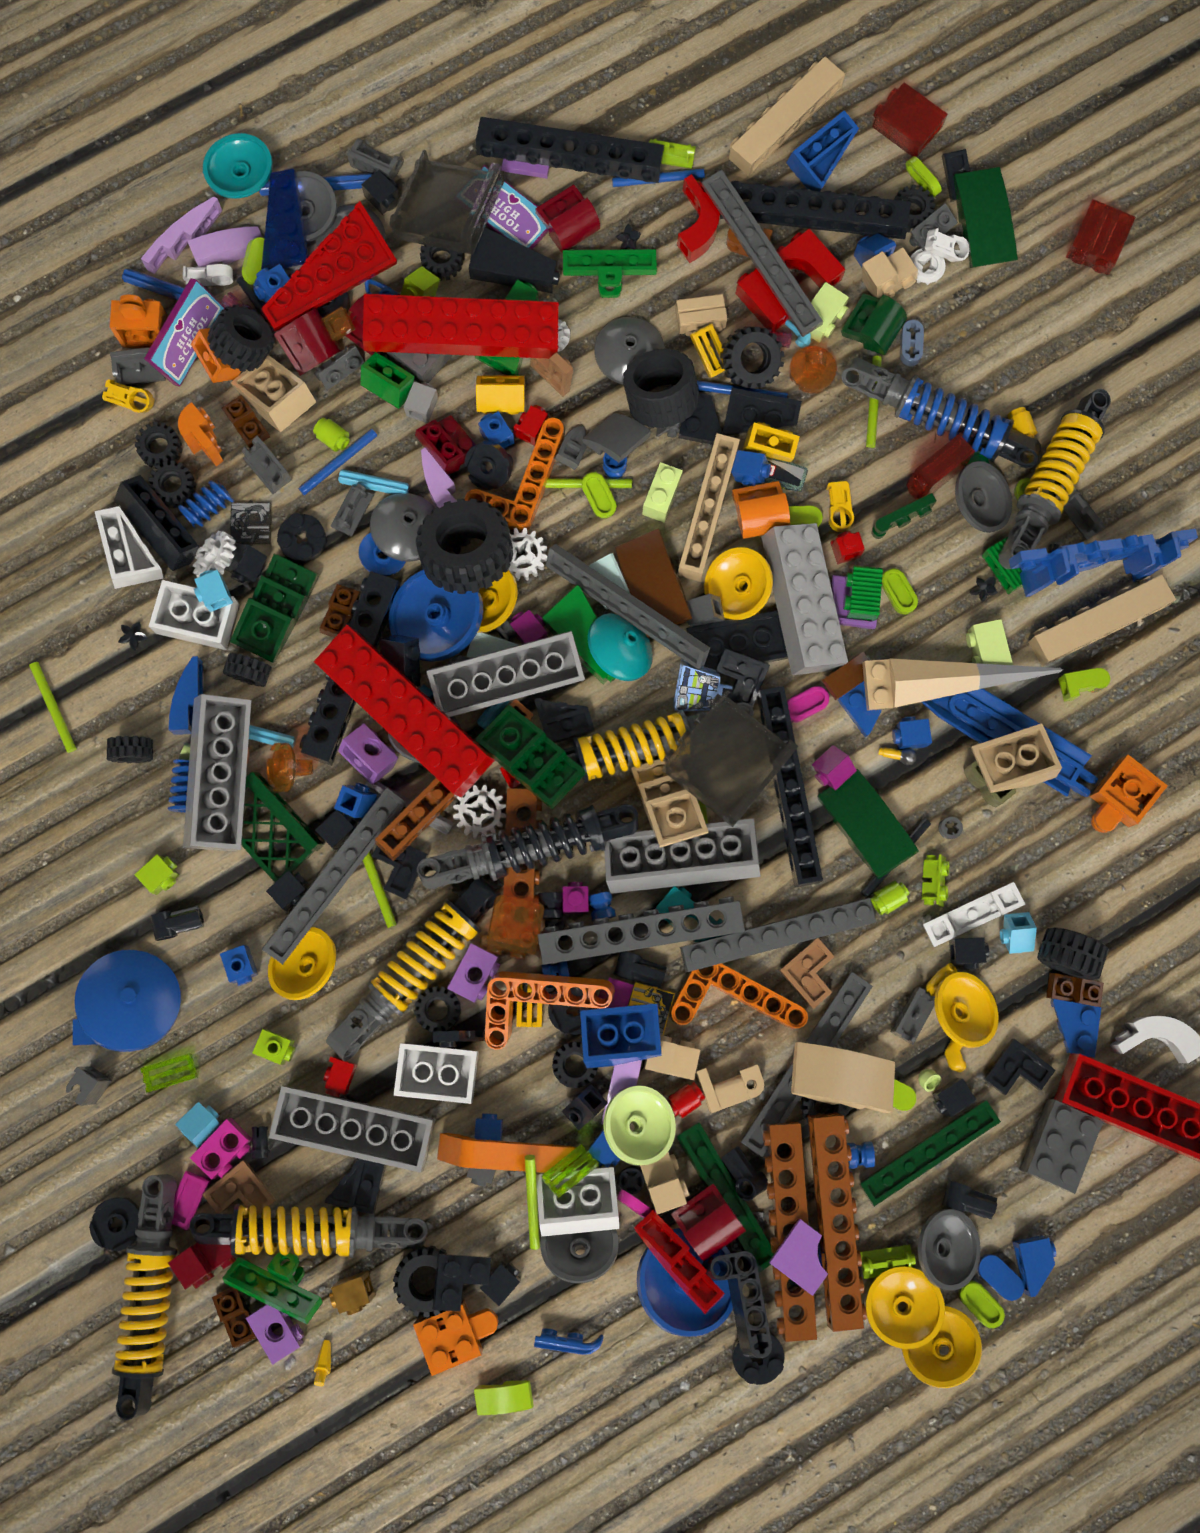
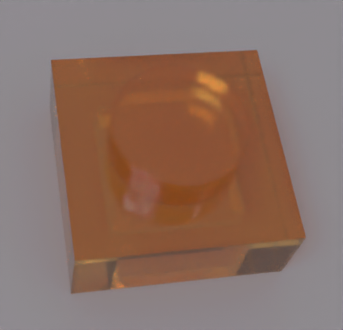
(338, 324)

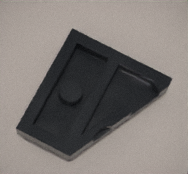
(702, 424)
(563, 720)
(450, 1038)
(359, 1187)

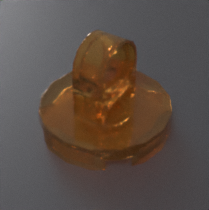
(812, 369)
(284, 767)

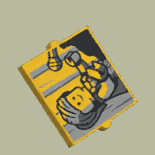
(646, 994)

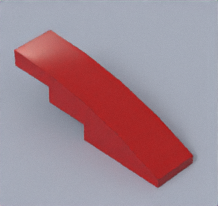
(678, 1261)

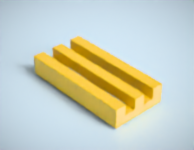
(701, 352)
(529, 1023)

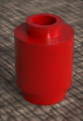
(686, 1100)

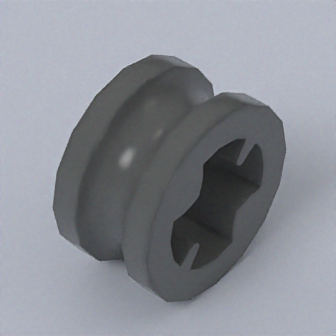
(506, 631)
(943, 830)

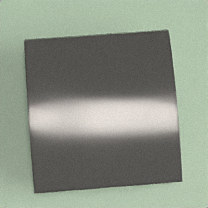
(617, 436)

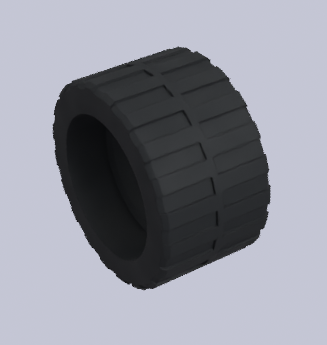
(658, 369)

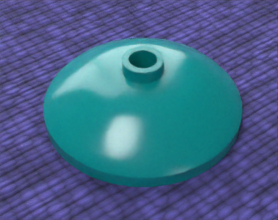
(236, 156)
(620, 647)

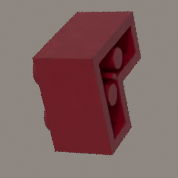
(198, 1261)

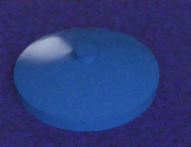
(437, 617)
(127, 1000)
(668, 1303)

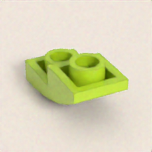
(504, 1398)

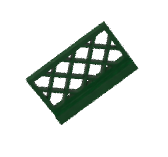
(288, 818)

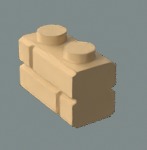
(699, 312)

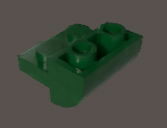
(875, 322)

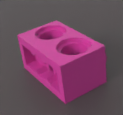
(218, 1144)

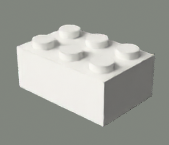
(185, 618)
(436, 1073)
(583, 1208)

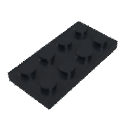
(755, 637)

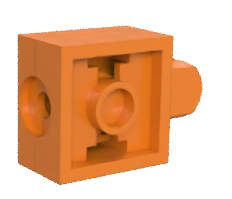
(136, 321)
(1123, 792)
(454, 1337)

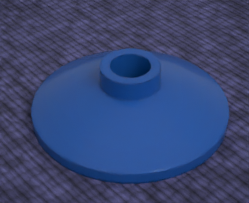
(369, 558)

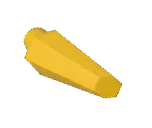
(323, 1363)

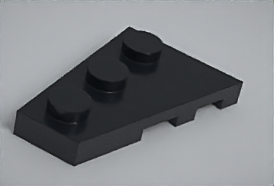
(753, 407)

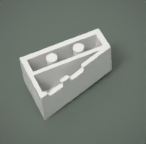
(124, 550)

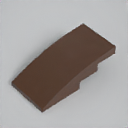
(653, 576)

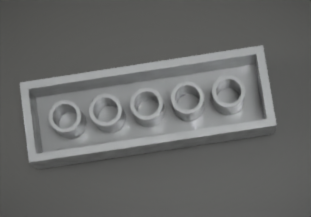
(804, 599)
(506, 674)
(217, 773)
(720, 855)
(352, 1128)

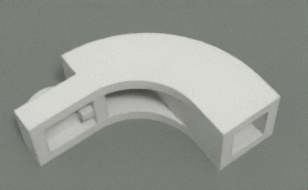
(1175, 1034)

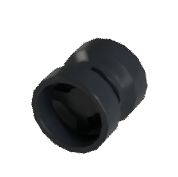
(551, 903)

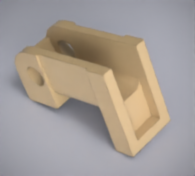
(732, 1090)

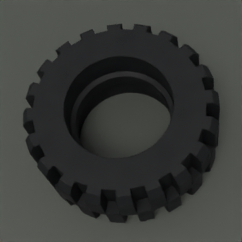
(458, 522)

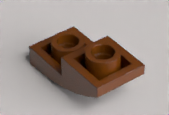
(245, 421)
(339, 610)
(846, 676)
(1075, 989)
(233, 1313)

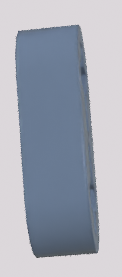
(906, 342)

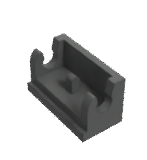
(370, 161)
(132, 368)
(266, 465)
(913, 1015)
(91, 1084)

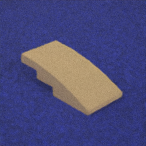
(668, 805)
(843, 1077)

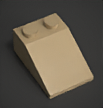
(275, 393)
(1017, 759)

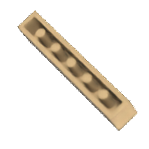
(786, 116)
(708, 507)
(1101, 620)

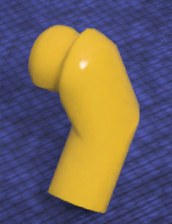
(932, 985)
(954, 1057)

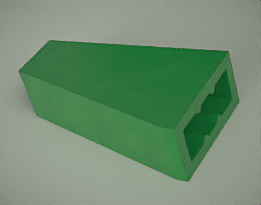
(511, 365)
(576, 615)

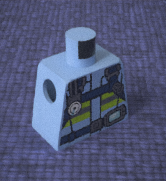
(697, 688)

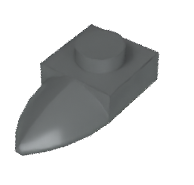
(572, 448)

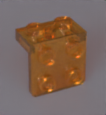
(514, 927)

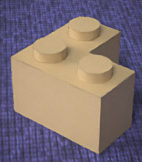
(889, 274)
(675, 1059)
(663, 1184)

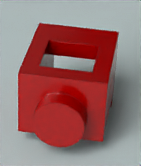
(530, 424)
(847, 547)
(339, 1076)

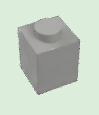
(421, 401)

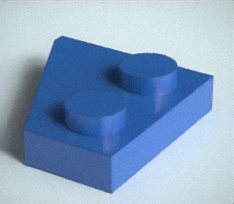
(855, 705)
(1078, 1025)

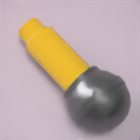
(906, 756)

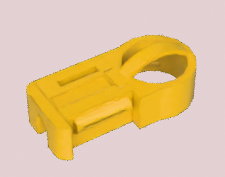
(125, 396)
(840, 502)

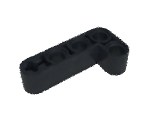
(741, 1305)

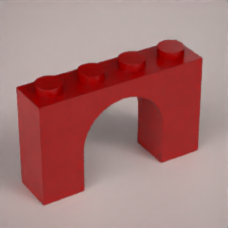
(803, 253)

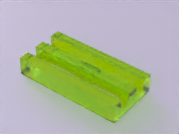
(147, 1078)
(586, 1156)

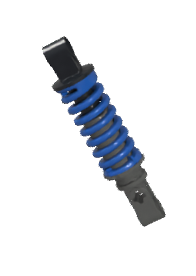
(942, 412)

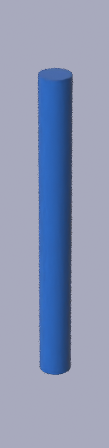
(664, 177)
(726, 389)
(337, 462)

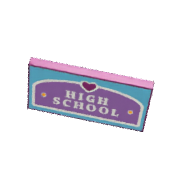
(516, 217)
(172, 348)

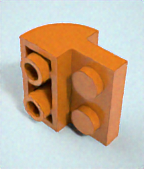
(198, 432)
(760, 508)

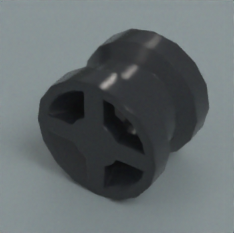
(633, 1183)

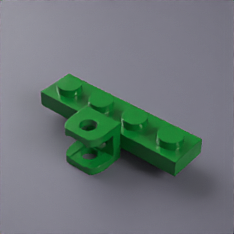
(609, 266)
(276, 1286)

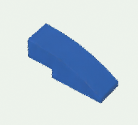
(188, 687)

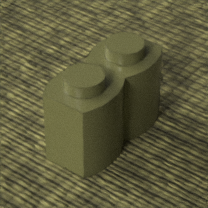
(976, 778)

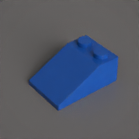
(620, 1035)

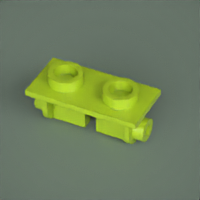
(677, 154)
(936, 889)
(880, 1260)

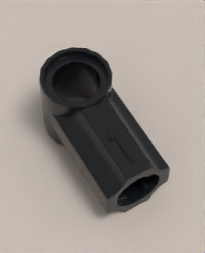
(170, 923)
(635, 968)
(748, 1180)
(965, 1199)

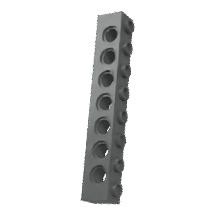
(552, 951)

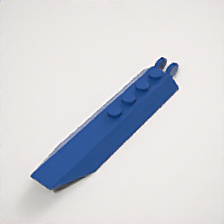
(988, 718)

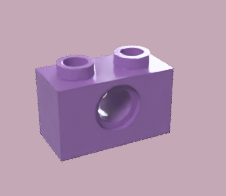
(371, 767)
(474, 958)
(274, 1345)

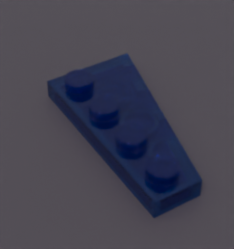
(284, 226)

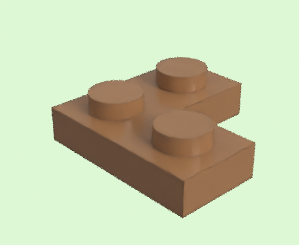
(555, 371)
(802, 972)
(239, 1184)

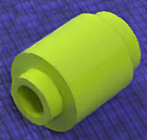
(331, 434)
(890, 897)

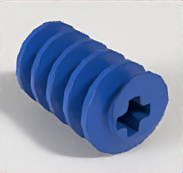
(205, 503)
(181, 788)

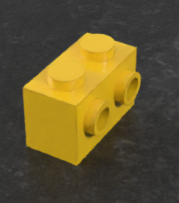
(500, 394)
(772, 442)

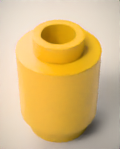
(1023, 421)

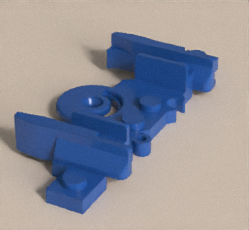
(1143, 559)

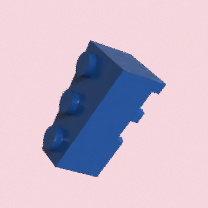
(821, 152)

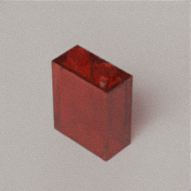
(909, 119)
(1100, 237)
(940, 467)

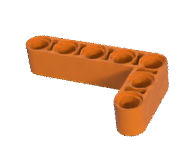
(529, 484)
(737, 993)
(538, 995)
(498, 1155)

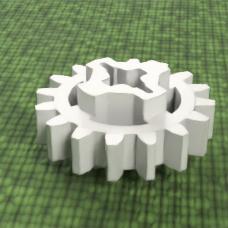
(215, 553)
(530, 559)
(481, 801)

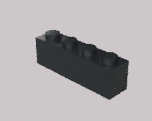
(156, 522)

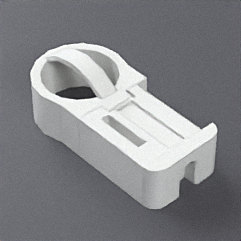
(944, 245)
(209, 276)

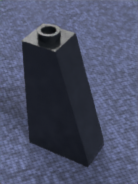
(506, 261)

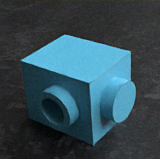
(212, 590)
(1018, 932)
(198, 1124)

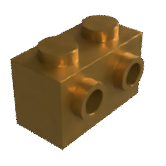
(352, 1293)

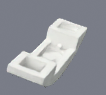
(973, 914)

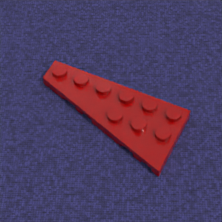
(337, 265)

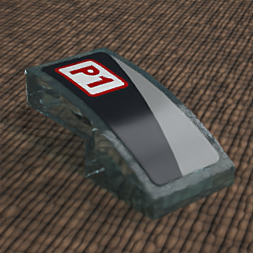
(788, 474)

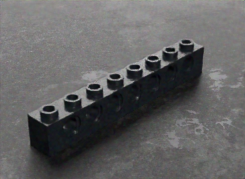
(569, 149)
(825, 217)
(326, 750)
(791, 793)

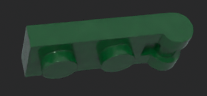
(903, 515)

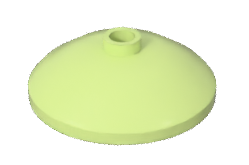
(652, 1123)

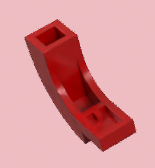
(701, 235)

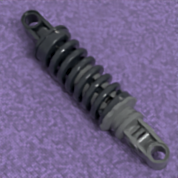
(498, 855)

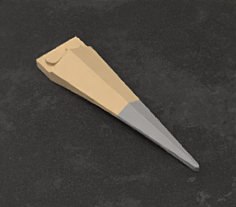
(907, 682)

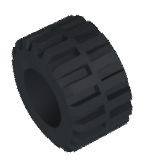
(241, 338)
(771, 357)
(1072, 953)
(403, 1281)

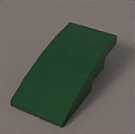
(985, 217)
(274, 608)
(530, 756)
(868, 825)

